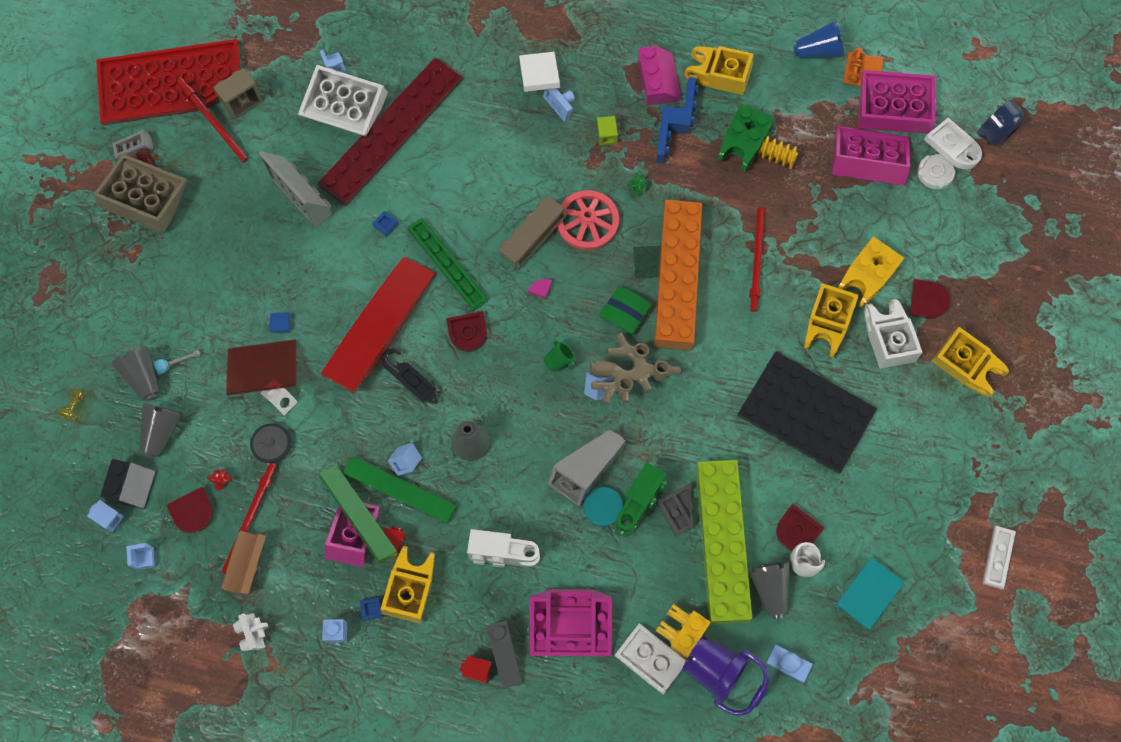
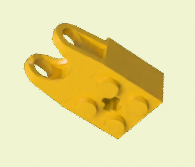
(721, 68)
(866, 275)
(829, 324)
(973, 364)
(408, 580)

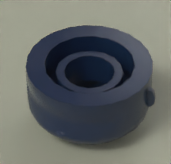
(1002, 124)

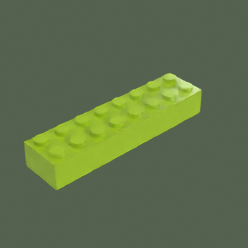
(723, 542)

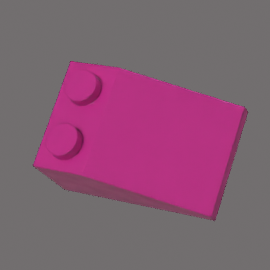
(344, 542)

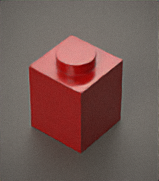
(396, 538)
(476, 669)

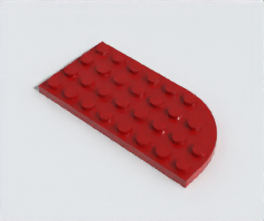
(146, 82)

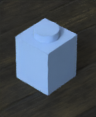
(105, 515)
(334, 631)

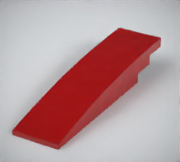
(378, 325)

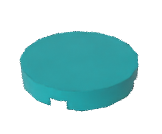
(602, 506)

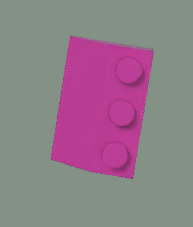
(658, 76)

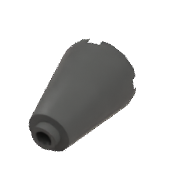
(138, 372)
(156, 428)
(470, 441)
(772, 587)

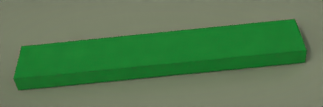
(447, 264)
(399, 490)
(358, 514)

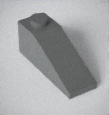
(504, 654)

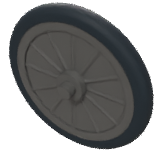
(270, 443)

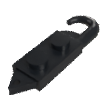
(410, 378)

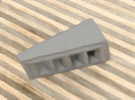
(142, 139)

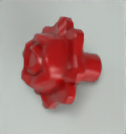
(219, 478)

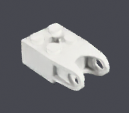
(892, 335)
(500, 549)

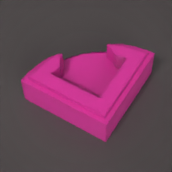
(540, 288)

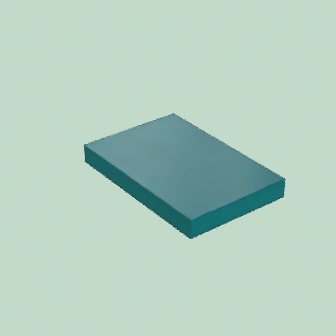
(869, 593)

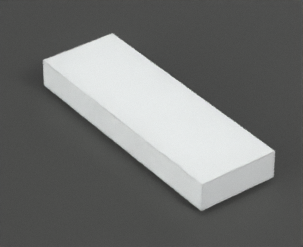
(998, 557)

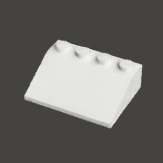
(342, 100)

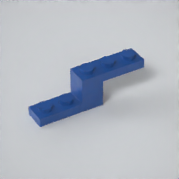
(677, 120)

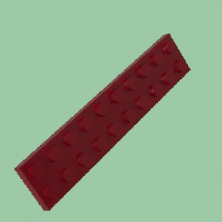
(390, 131)

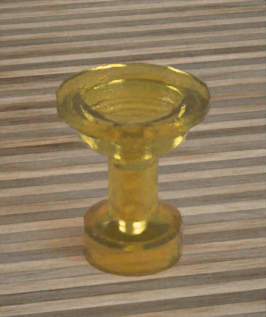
(68, 412)

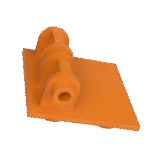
(857, 63)

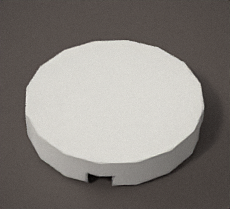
(936, 171)

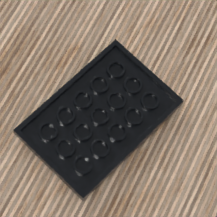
(807, 412)

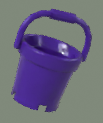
(719, 671)

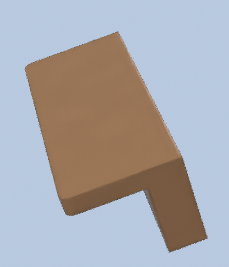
(243, 563)

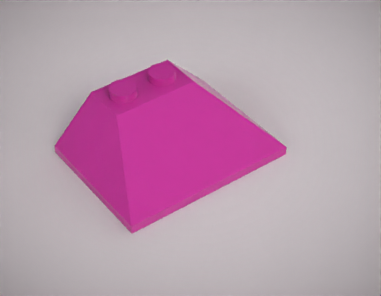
(570, 623)

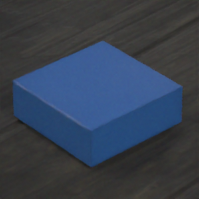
(385, 223)
(279, 323)
(371, 609)

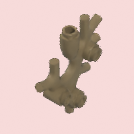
(623, 378)

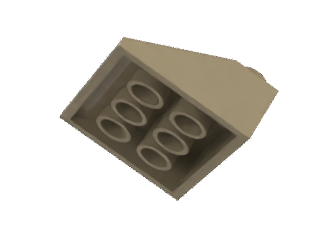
(141, 193)

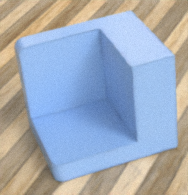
(333, 61)
(595, 394)
(404, 459)
(140, 556)

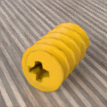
(779, 152)

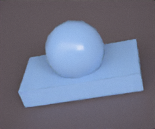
(789, 663)

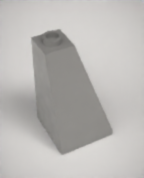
(583, 469)

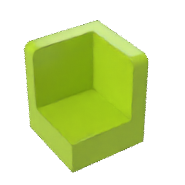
(607, 130)

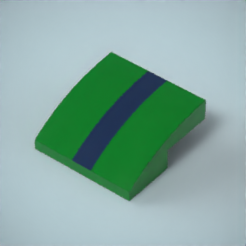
(626, 310)

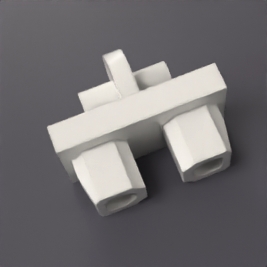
(253, 632)

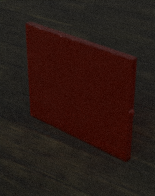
(261, 367)

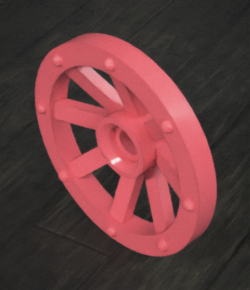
(589, 223)

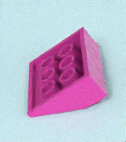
(896, 102)
(871, 155)

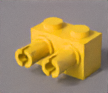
(692, 630)

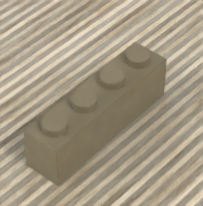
(532, 232)

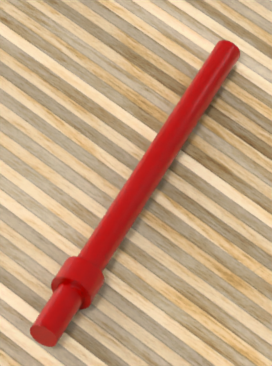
(191, 94)
(755, 291)
(264, 483)

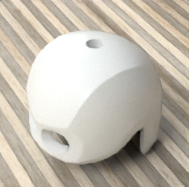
(806, 560)

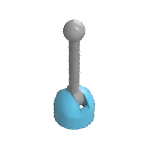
(162, 365)

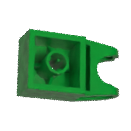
(745, 135)
(641, 498)

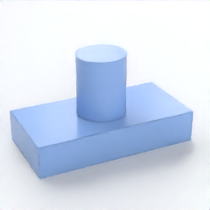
(560, 102)

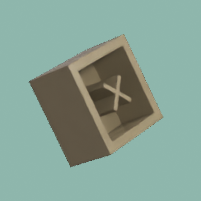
(238, 93)

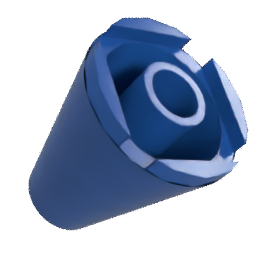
(821, 43)

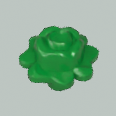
(638, 184)

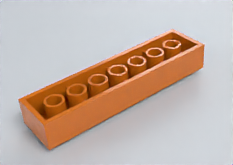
(678, 275)

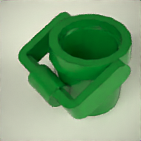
(559, 356)

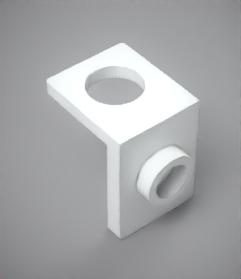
(276, 396)

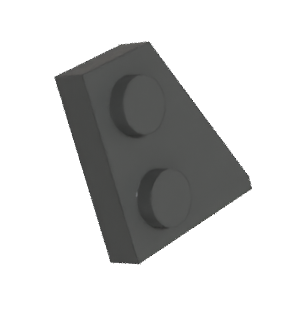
(678, 510)

